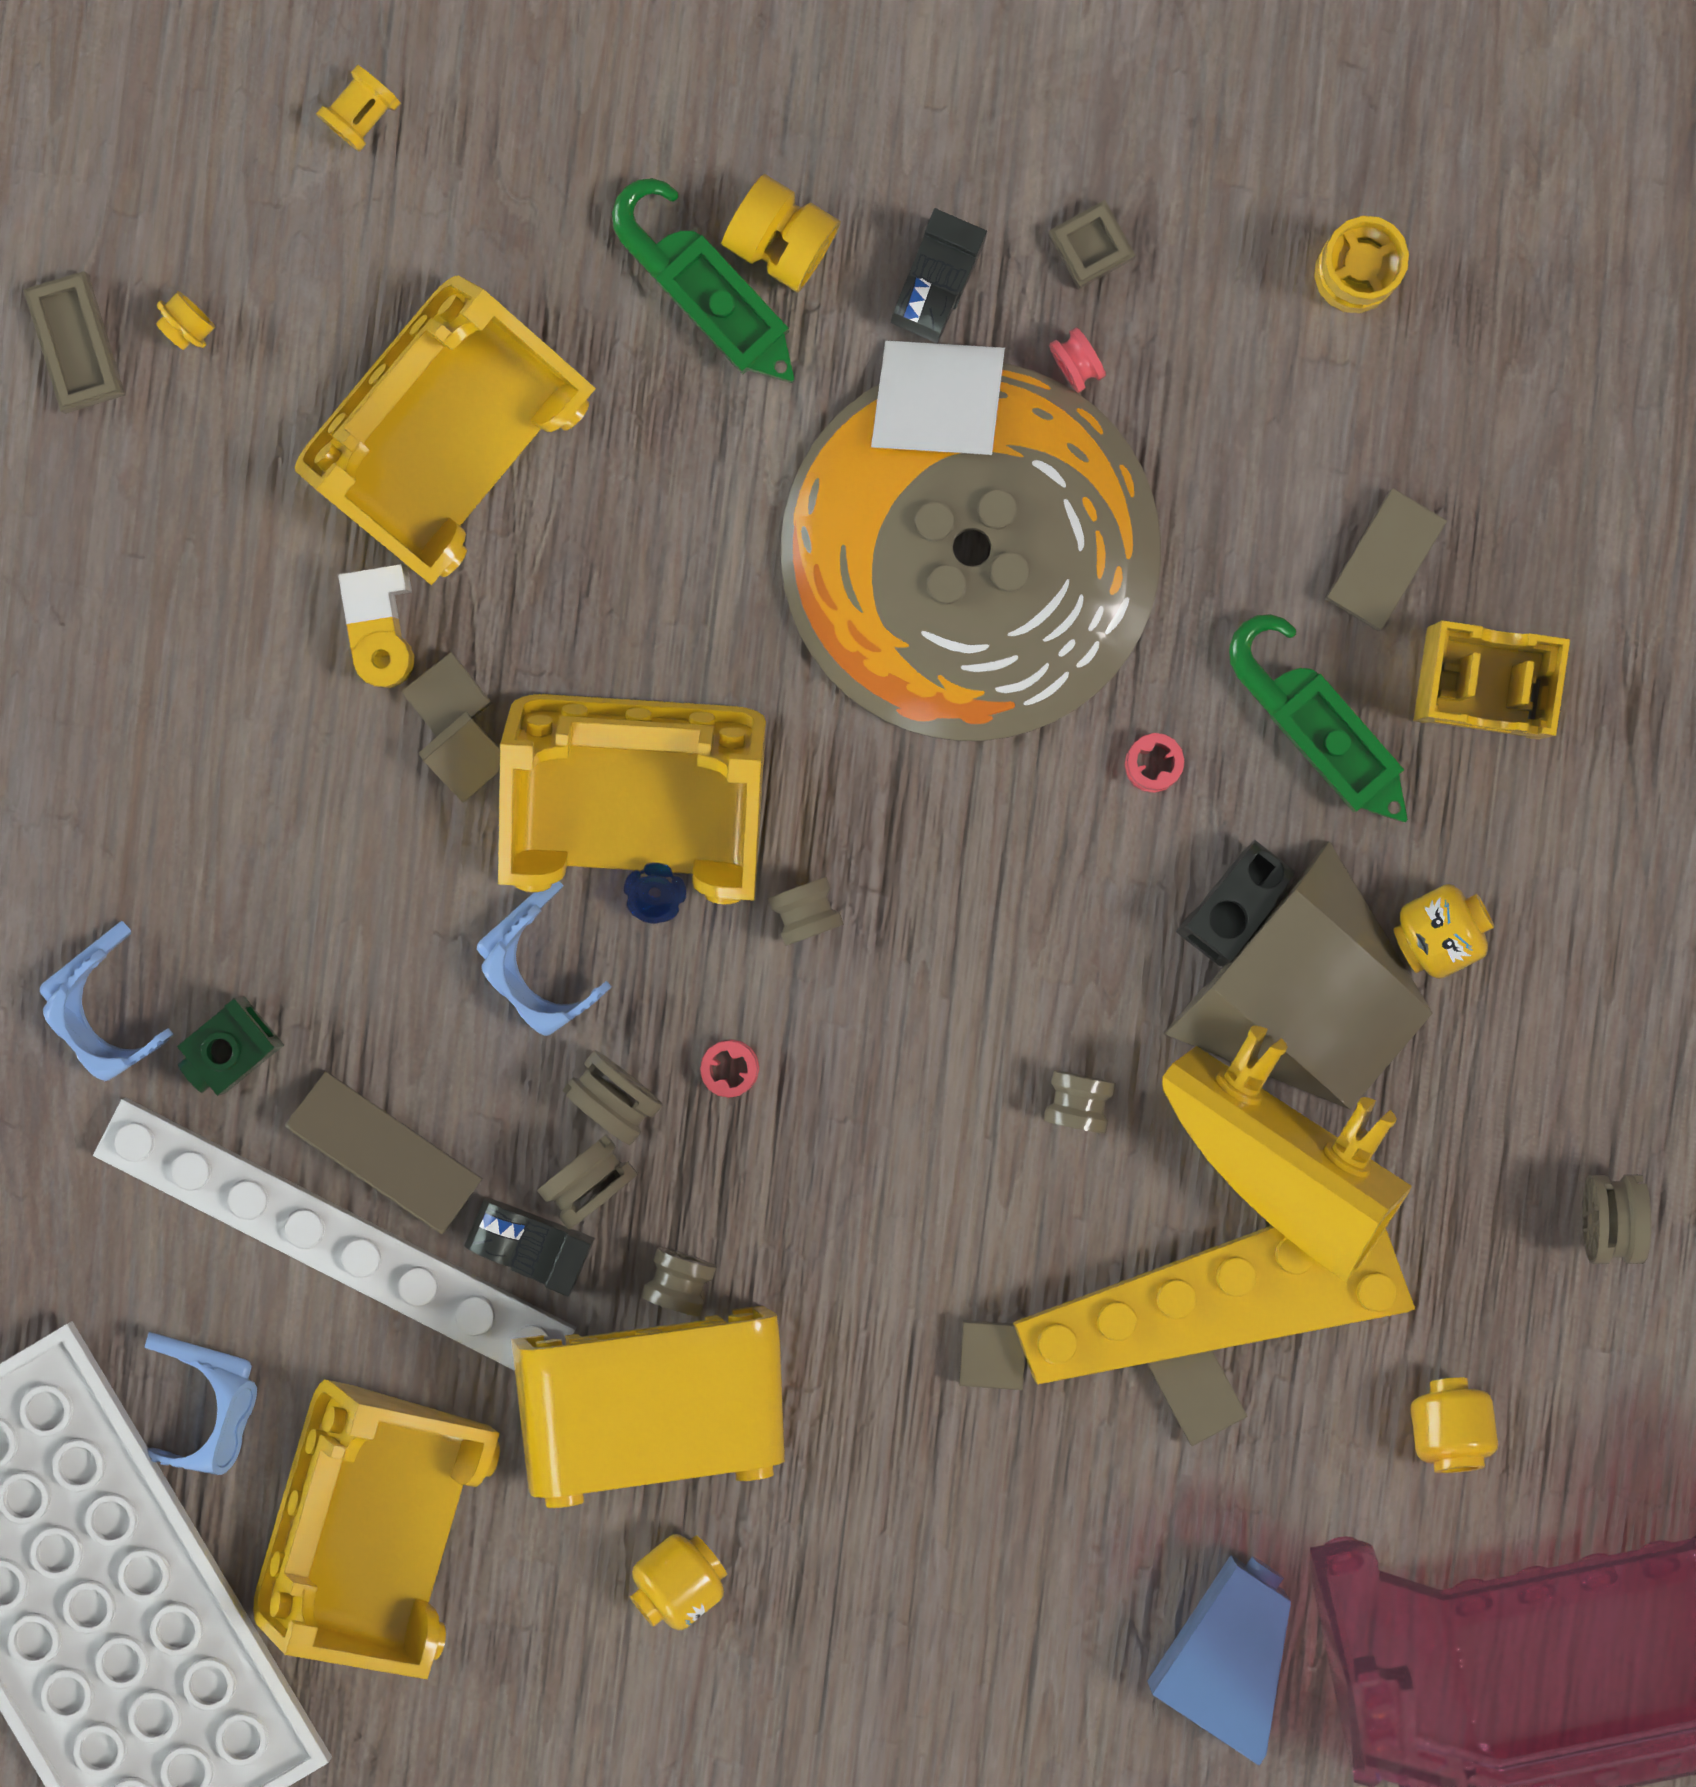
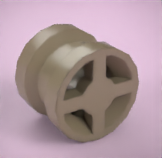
(805, 911)
(1079, 1102)
(678, 1281)

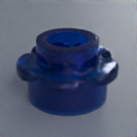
(649, 908)

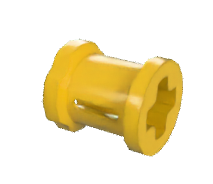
(358, 108)

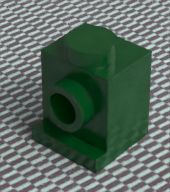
(250, 1042)

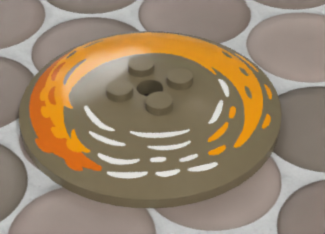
(987, 643)

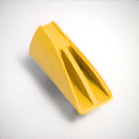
(1286, 1167)

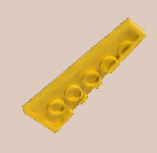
(1209, 1302)

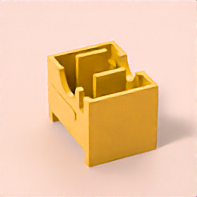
(1487, 679)

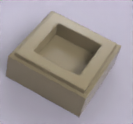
(1091, 244)
(445, 694)
(463, 757)
(991, 1356)

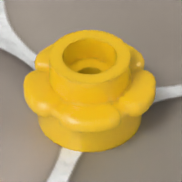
(184, 322)

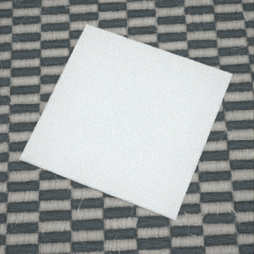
(938, 397)

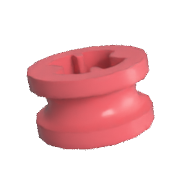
(1077, 360)
(1163, 779)
(723, 1086)

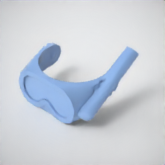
(502, 970)
(67, 1017)
(234, 1398)

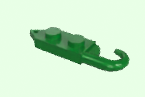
(705, 287)
(1321, 725)

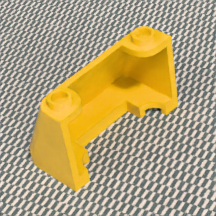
(440, 424)
(630, 789)
(651, 1405)
(368, 1530)

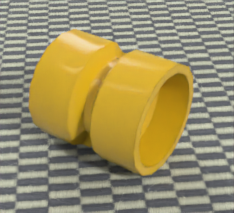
(780, 232)
(1361, 264)

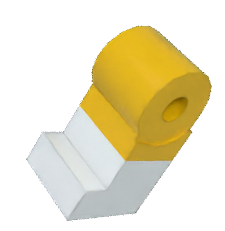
(374, 625)

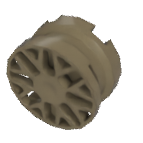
(607, 1103)
(582, 1177)
(1616, 1219)

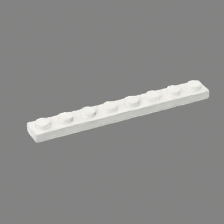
(322, 1234)

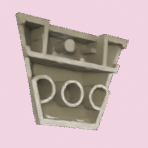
(1320, 982)

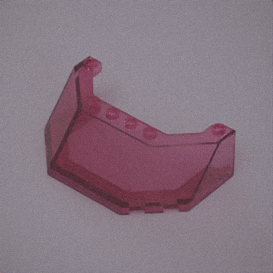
(1514, 1676)

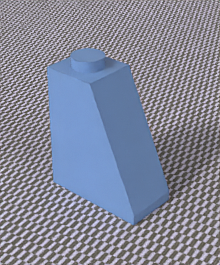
(1230, 1657)

